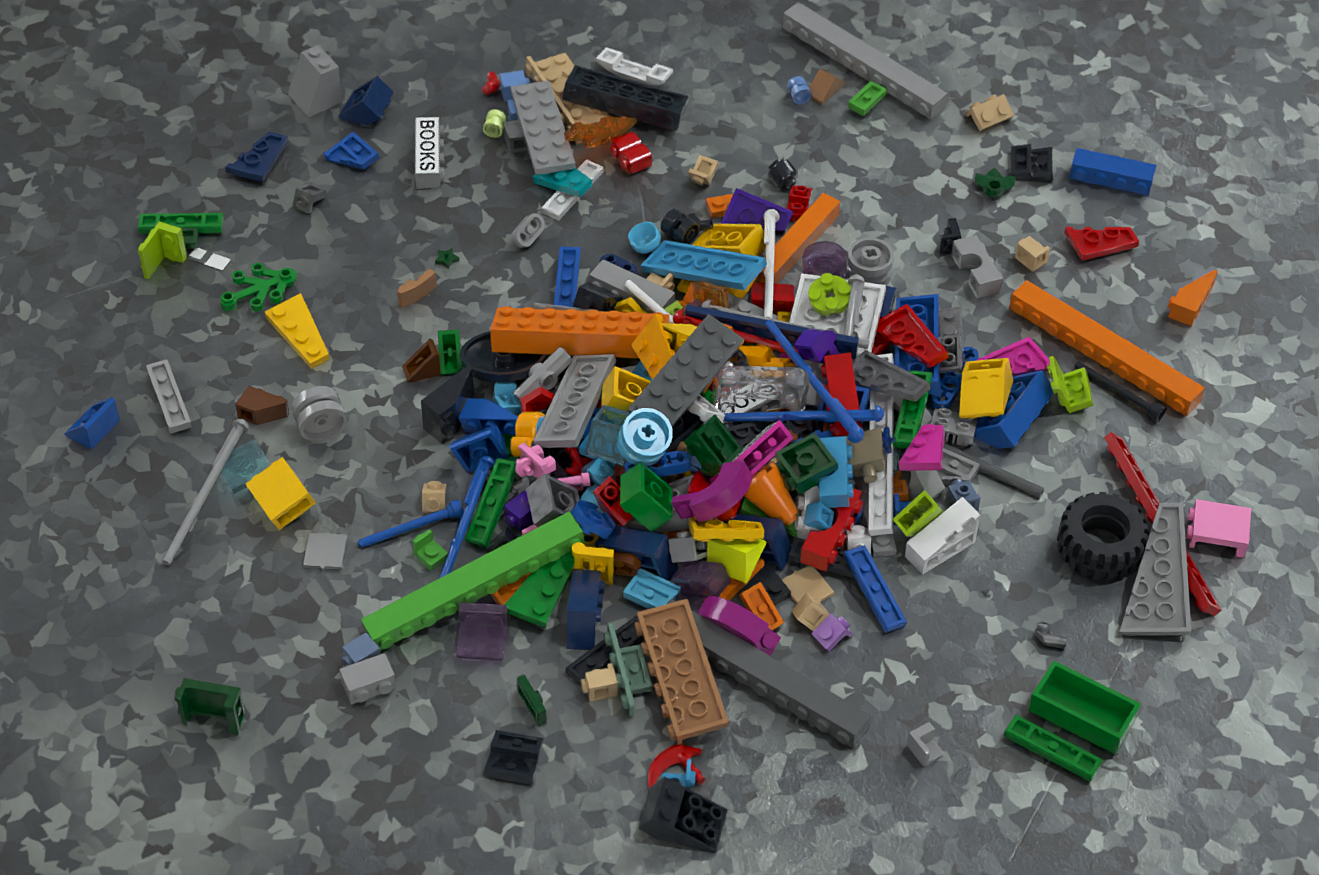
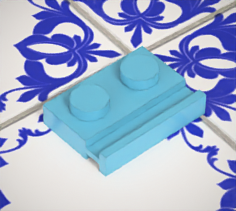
(650, 590)

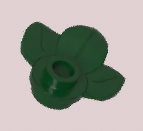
(994, 183)

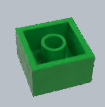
(646, 496)

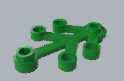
(283, 278)

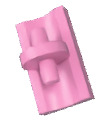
(533, 463)

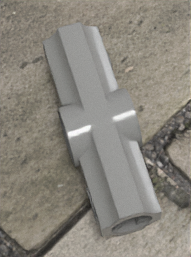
(544, 374)

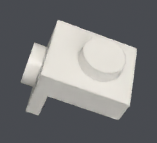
(858, 537)

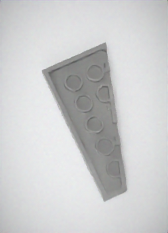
(1161, 589)

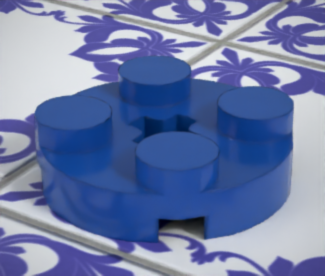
(591, 520)

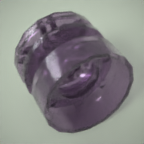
(825, 258)

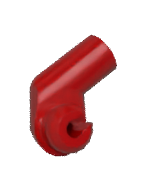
(492, 84)

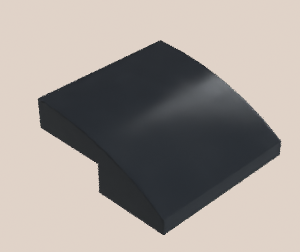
(1031, 163)
(513, 757)

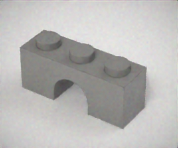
(985, 277)

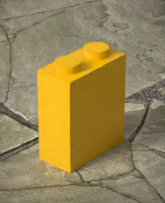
(280, 493)

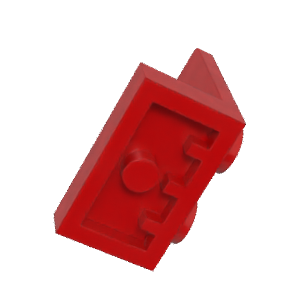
(782, 296)

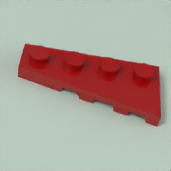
(912, 336)

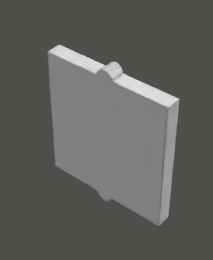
(325, 551)

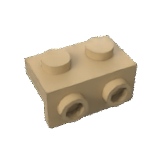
(990, 112)

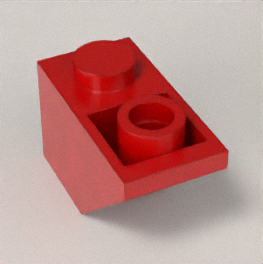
(608, 499)

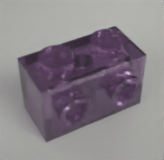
(701, 578)

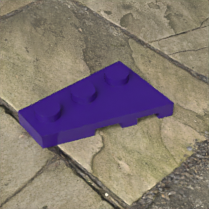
(750, 209)

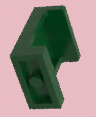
(211, 701)

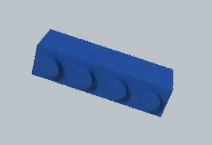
(1112, 171)

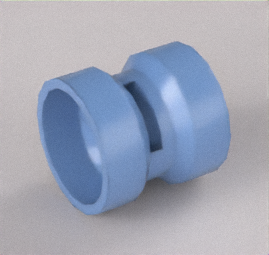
(799, 90)

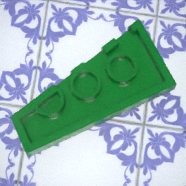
(541, 591)

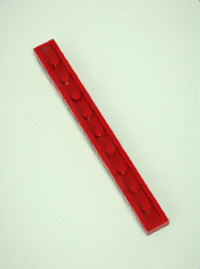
(1147, 499)

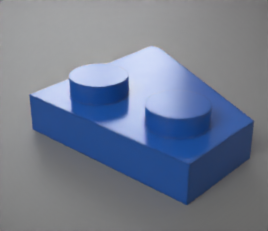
(352, 152)

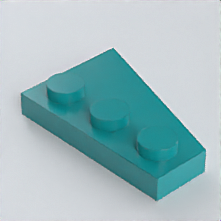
(566, 181)

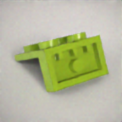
(162, 242)

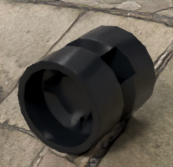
(680, 227)

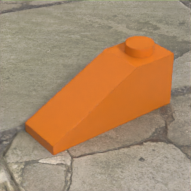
(1191, 298)

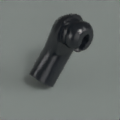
(704, 224)

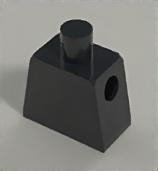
(594, 297)

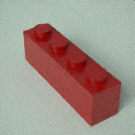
(841, 384)

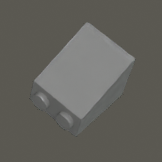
(315, 82)

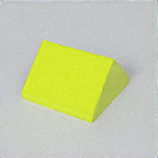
(737, 556)

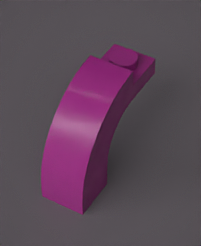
(719, 496)
(740, 623)

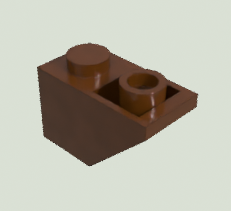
(260, 406)

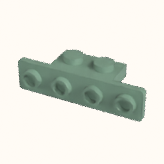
(631, 669)

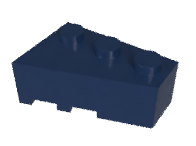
(778, 544)
(647, 546)
(584, 609)

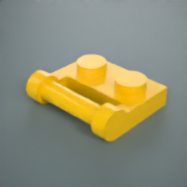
(599, 560)

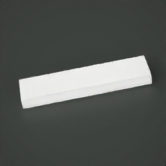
(562, 202)

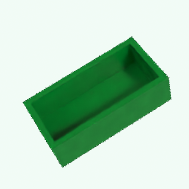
(1084, 707)

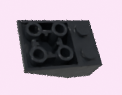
(682, 816)

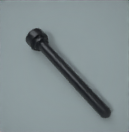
(1155, 411)

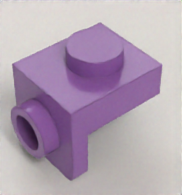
(832, 631)

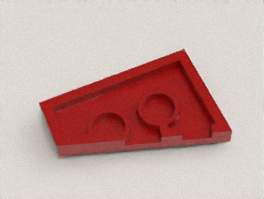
(1097, 243)

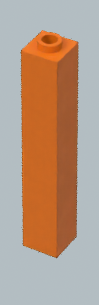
(801, 235)

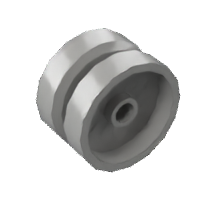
(871, 260)
(319, 414)

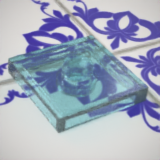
(244, 464)

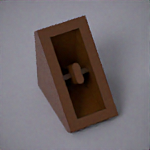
(423, 363)

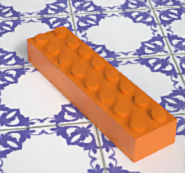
(573, 330)

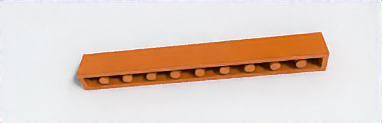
(1107, 348)

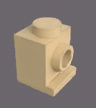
(1031, 253)
(600, 684)

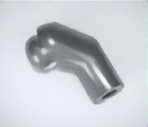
(1047, 638)

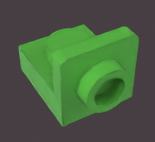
(428, 550)

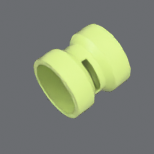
(494, 123)

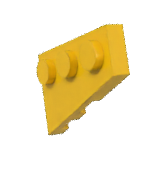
(717, 529)

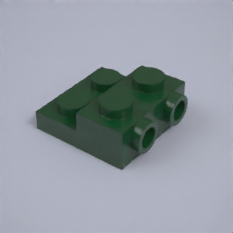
(712, 445)
(805, 463)

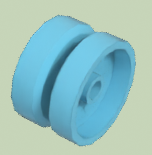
(644, 436)

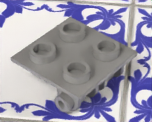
(955, 425)

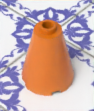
(771, 494)

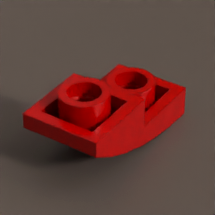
(799, 201)

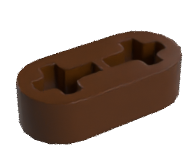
(626, 564)

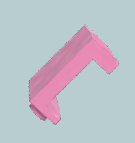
(1219, 525)

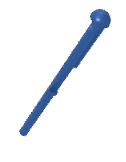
(858, 415)
(856, 433)
(484, 465)

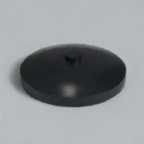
(496, 365)

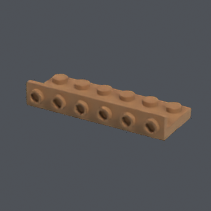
(680, 670)

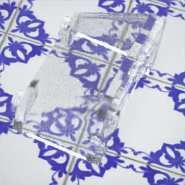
(784, 384)

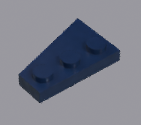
(260, 159)

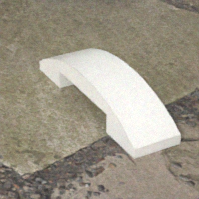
(614, 63)

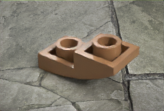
(415, 290)

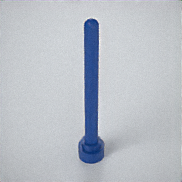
(453, 510)

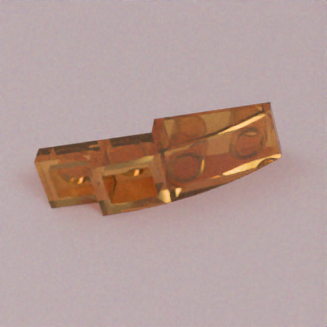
(599, 133)

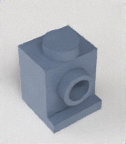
(960, 489)

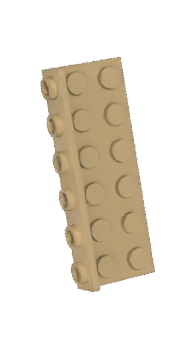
(557, 70)

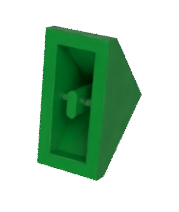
(449, 351)

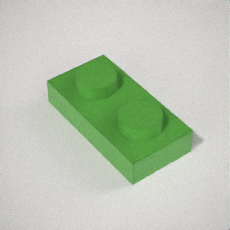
(867, 98)

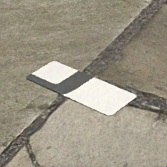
(208, 258)

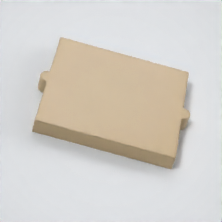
(810, 582)

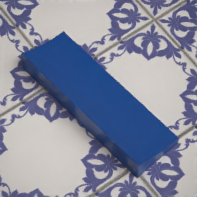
(927, 309)

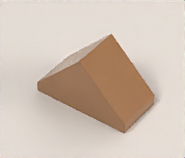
(824, 86)

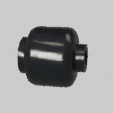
(783, 173)

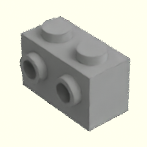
(686, 548)

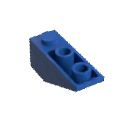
(483, 413)

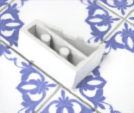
(944, 537)

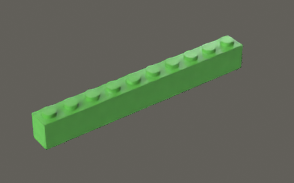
(473, 581)

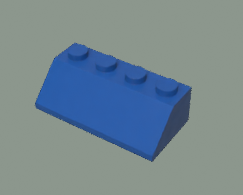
(1024, 404)

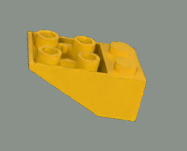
(985, 388)

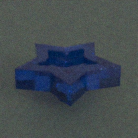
(887, 440)

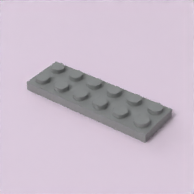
(542, 127)
(574, 401)

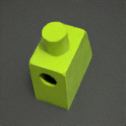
(918, 514)

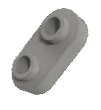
(526, 231)

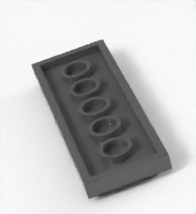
(689, 370)

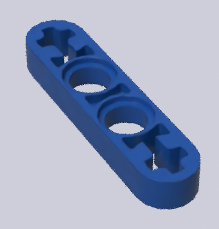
(954, 378)

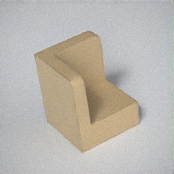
(810, 612)

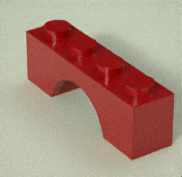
(822, 546)

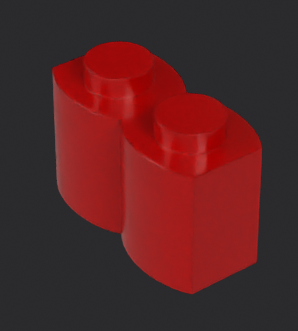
(630, 153)

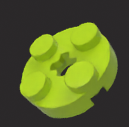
(824, 285)

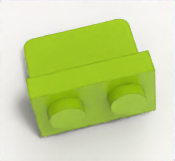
(1072, 387)

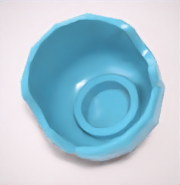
(644, 237)

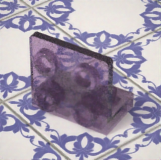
(482, 631)

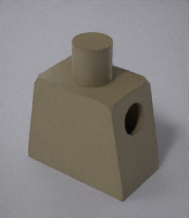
(868, 455)

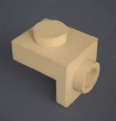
(703, 170)
(433, 497)

